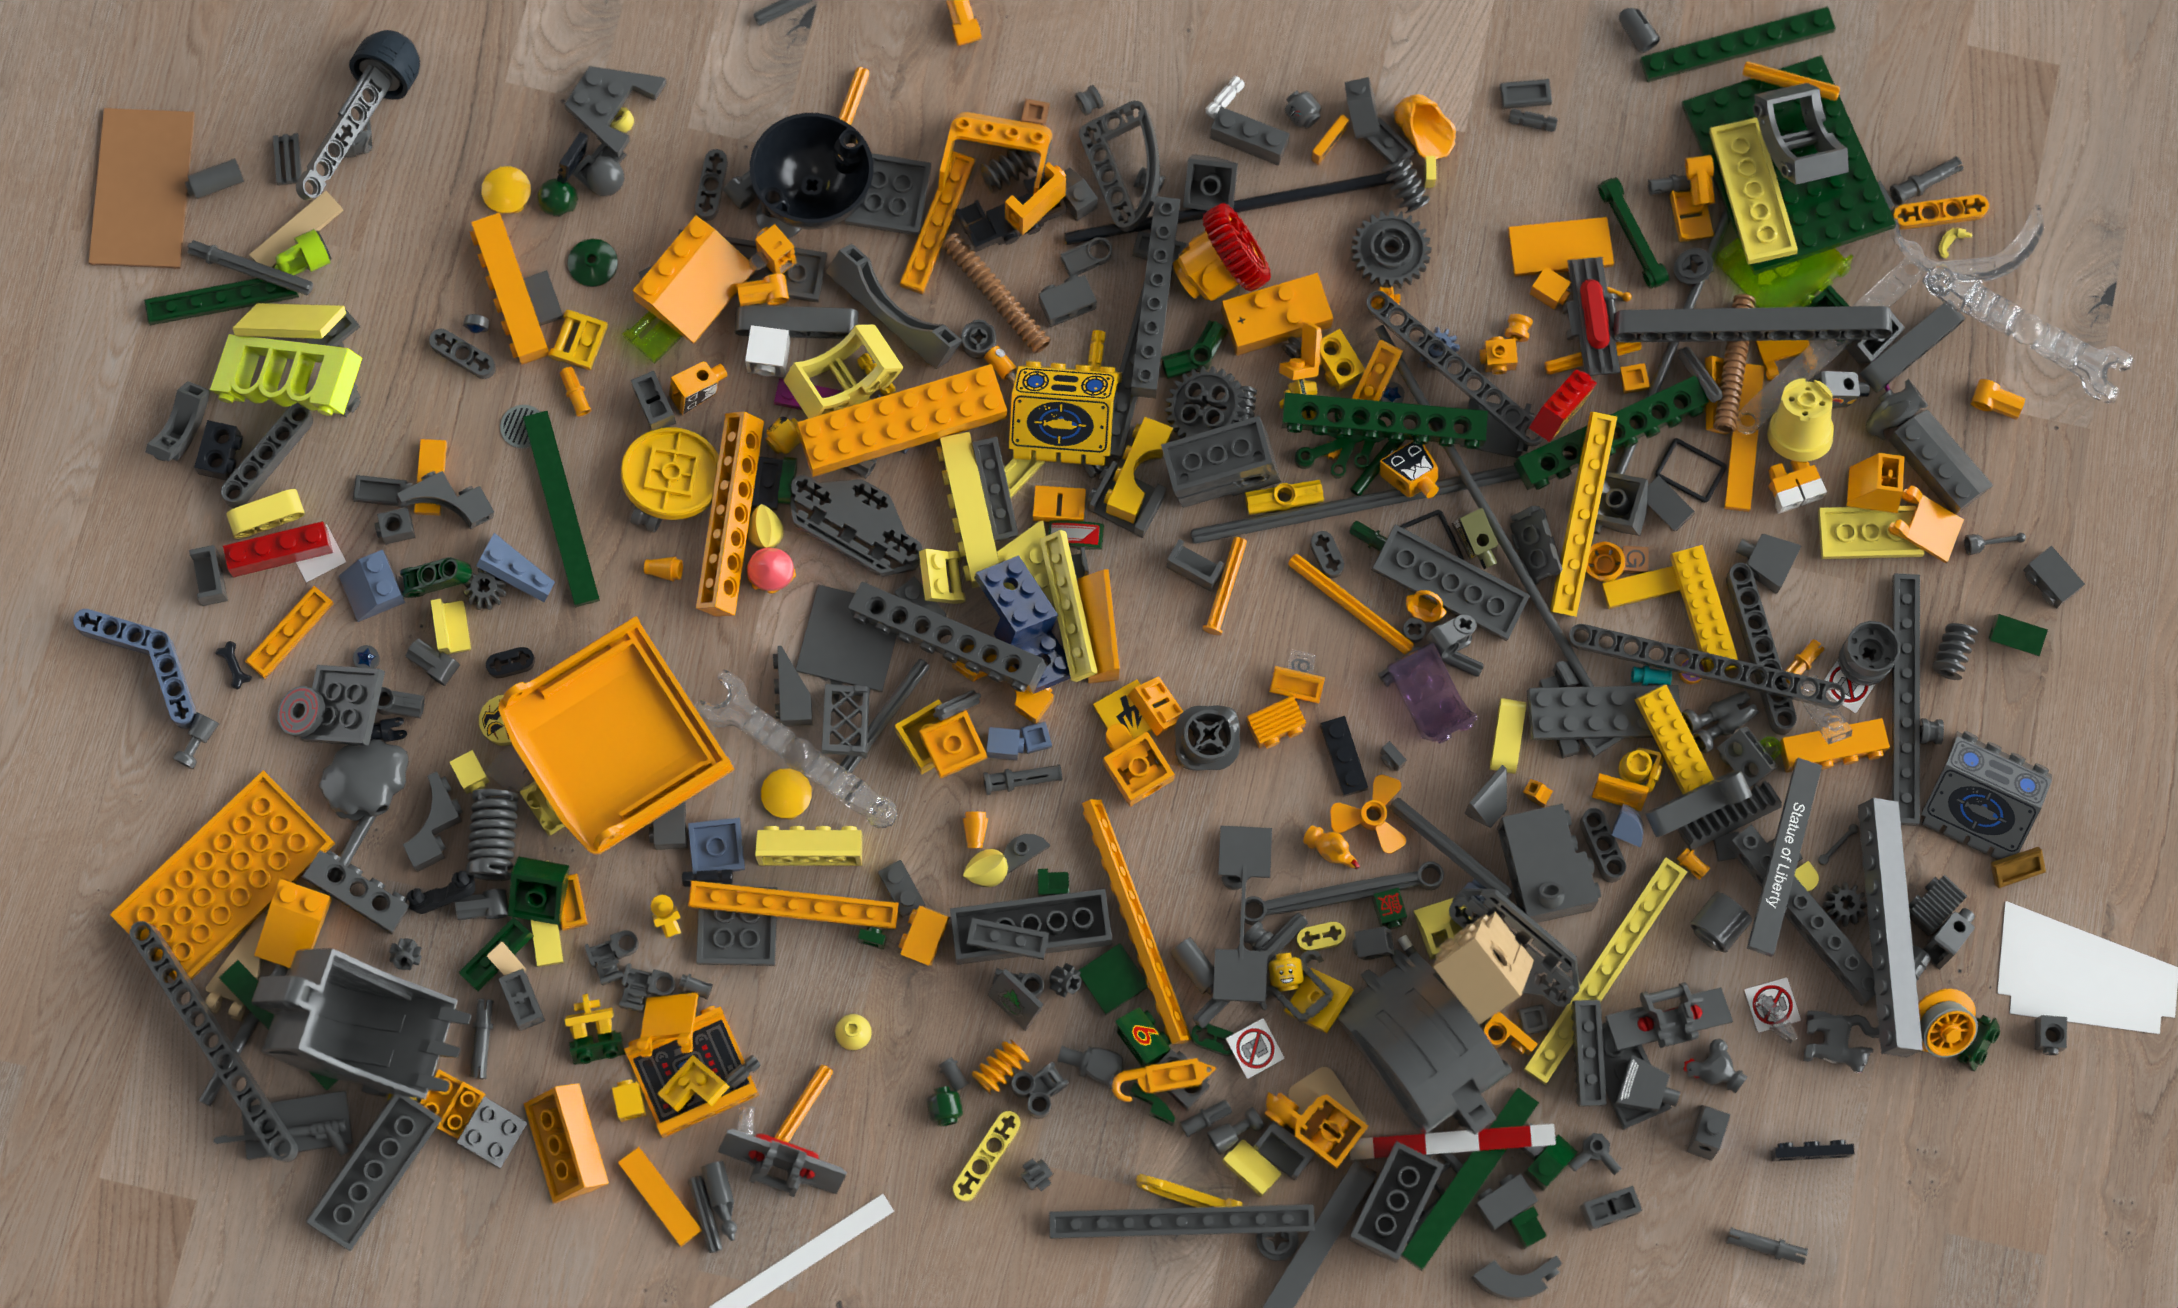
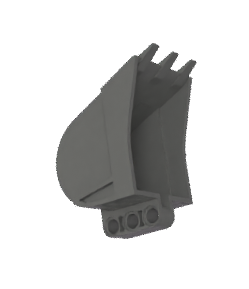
(365, 1020)
(1424, 1045)

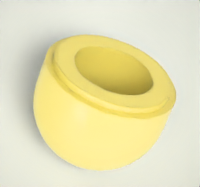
(625, 123)

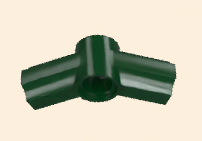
(1207, 344)

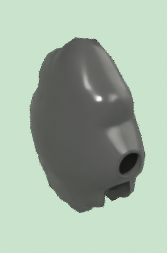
(364, 779)

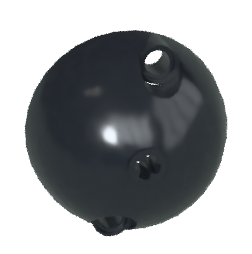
(797, 160)

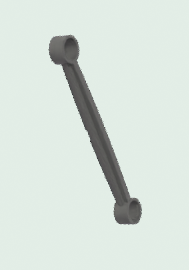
(1343, 892)

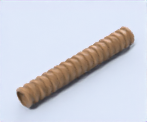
(996, 293)
(1732, 375)

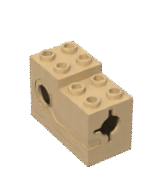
(1474, 971)

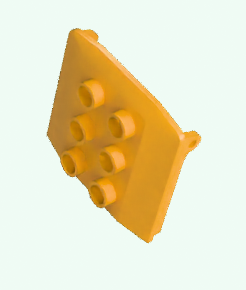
(612, 738)

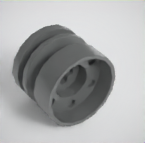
(1873, 641)

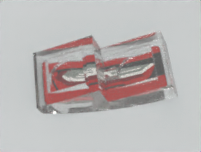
(1781, 1025)

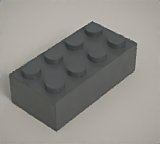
(1396, 1202)

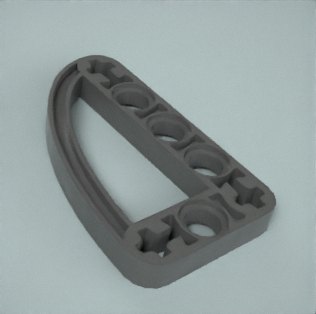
(1102, 135)

